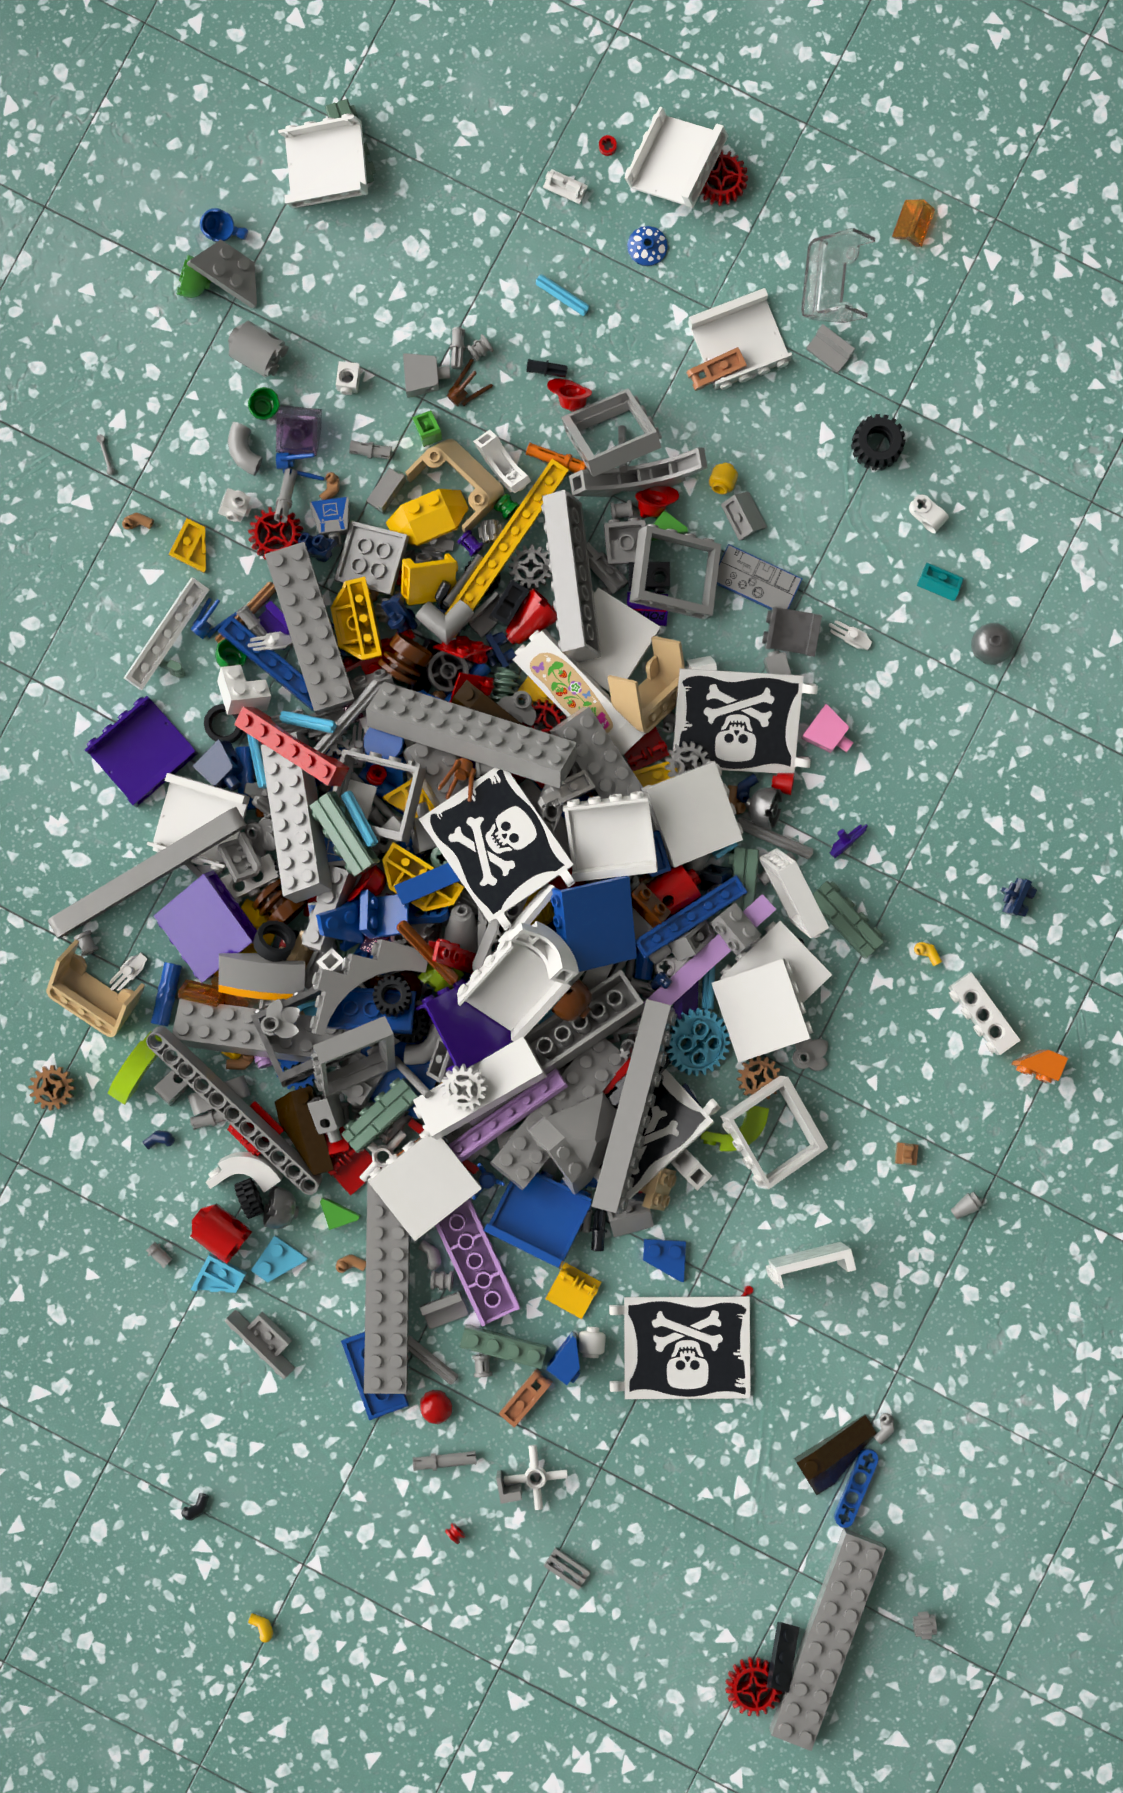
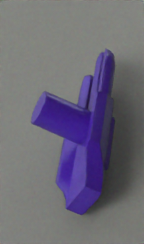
(846, 840)

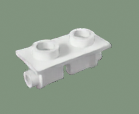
(565, 186)

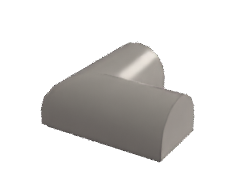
(447, 625)

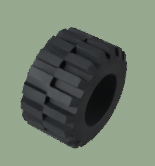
(889, 430)

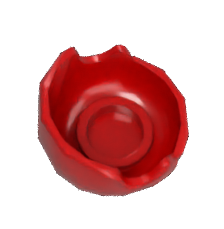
(435, 1407)

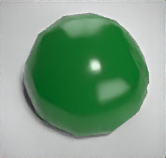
(263, 403)
(229, 655)

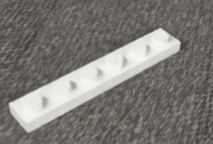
(166, 634)

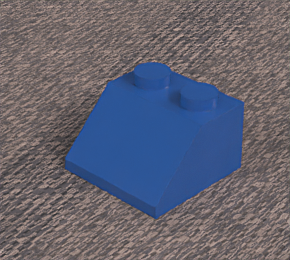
(565, 1361)

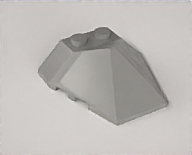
(577, 1138)

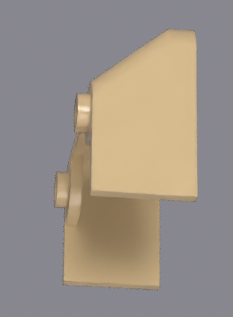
(487, 488)
(657, 695)
(89, 997)

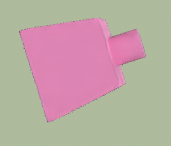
(828, 731)

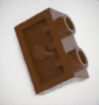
(648, 905)

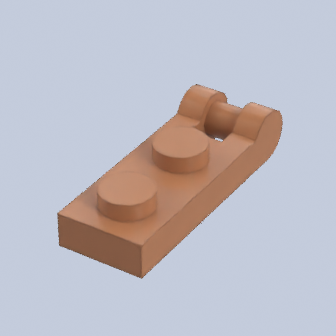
(717, 368)
(525, 1398)

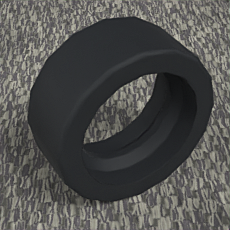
(209, 729)
(270, 953)

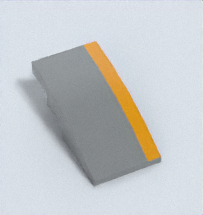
(259, 978)

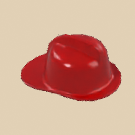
(570, 394)
(655, 500)
(372, 880)

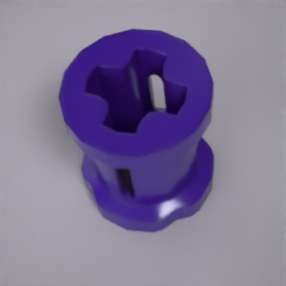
(470, 543)

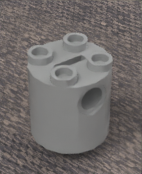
(256, 348)

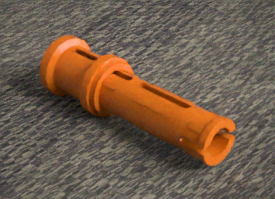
(541, 453)

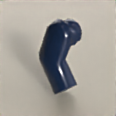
(744, 786)
(659, 980)
(159, 1136)

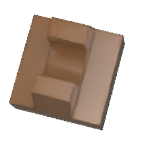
(906, 1153)

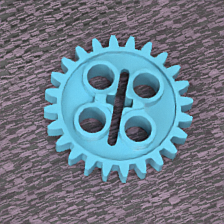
(708, 1054)

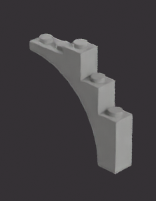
(639, 477)
(357, 969)

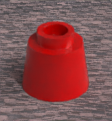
(784, 782)

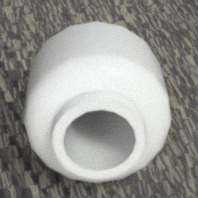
(591, 1342)

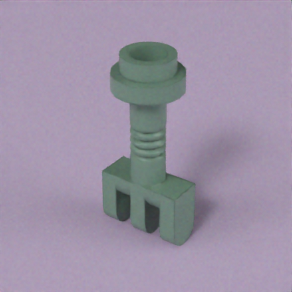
(174, 668)

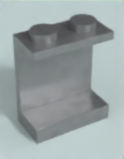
(792, 631)

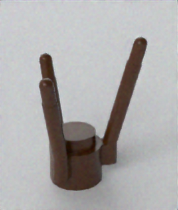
(457, 394)

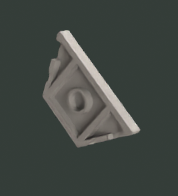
(228, 270)

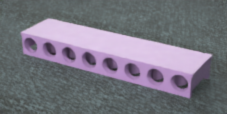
(477, 1264)

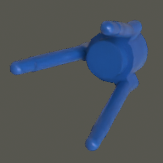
(287, 460)
(201, 626)
(486, 1180)

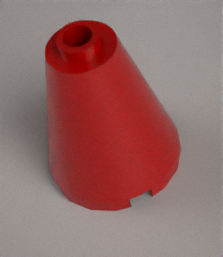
(531, 616)

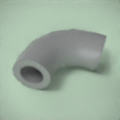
(240, 449)
(421, 1052)

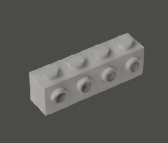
(342, 886)

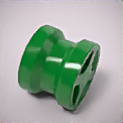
(506, 506)

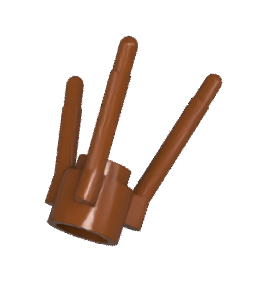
(463, 769)

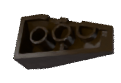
(473, 698)
(300, 1127)
(832, 1456)

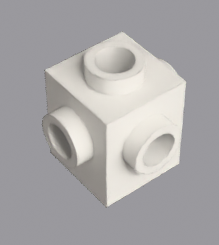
(235, 505)

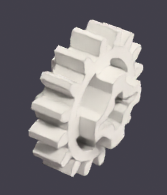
(457, 1081)

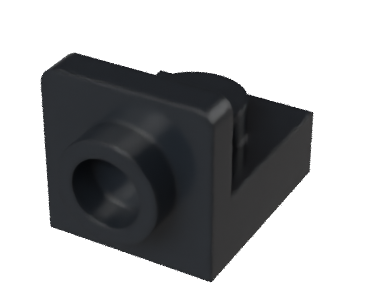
(714, 875)

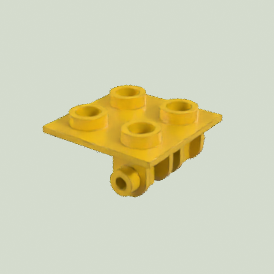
(573, 1290)

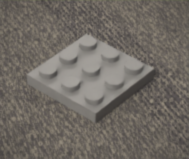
(373, 555)

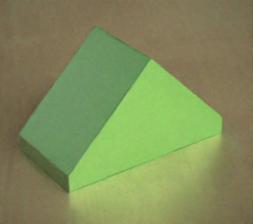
(427, 428)
(666, 521)
(336, 1214)

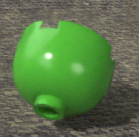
(191, 281)

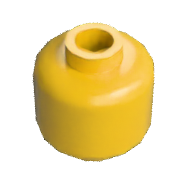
(723, 478)

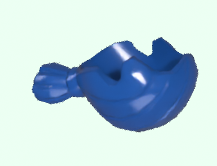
(220, 226)

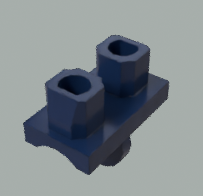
(318, 546)
(399, 615)
(495, 642)
(1015, 896)

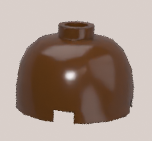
(574, 1002)

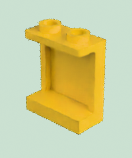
(423, 579)

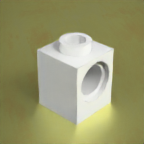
(348, 369)

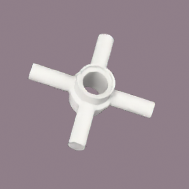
(376, 1149)
(536, 1486)

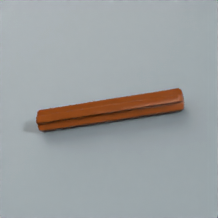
(426, 951)

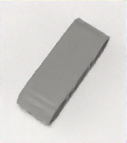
(237, 1084)

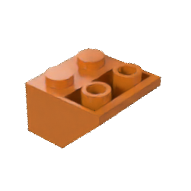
(1043, 1063)

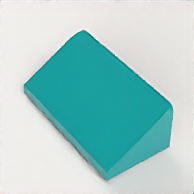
(940, 581)

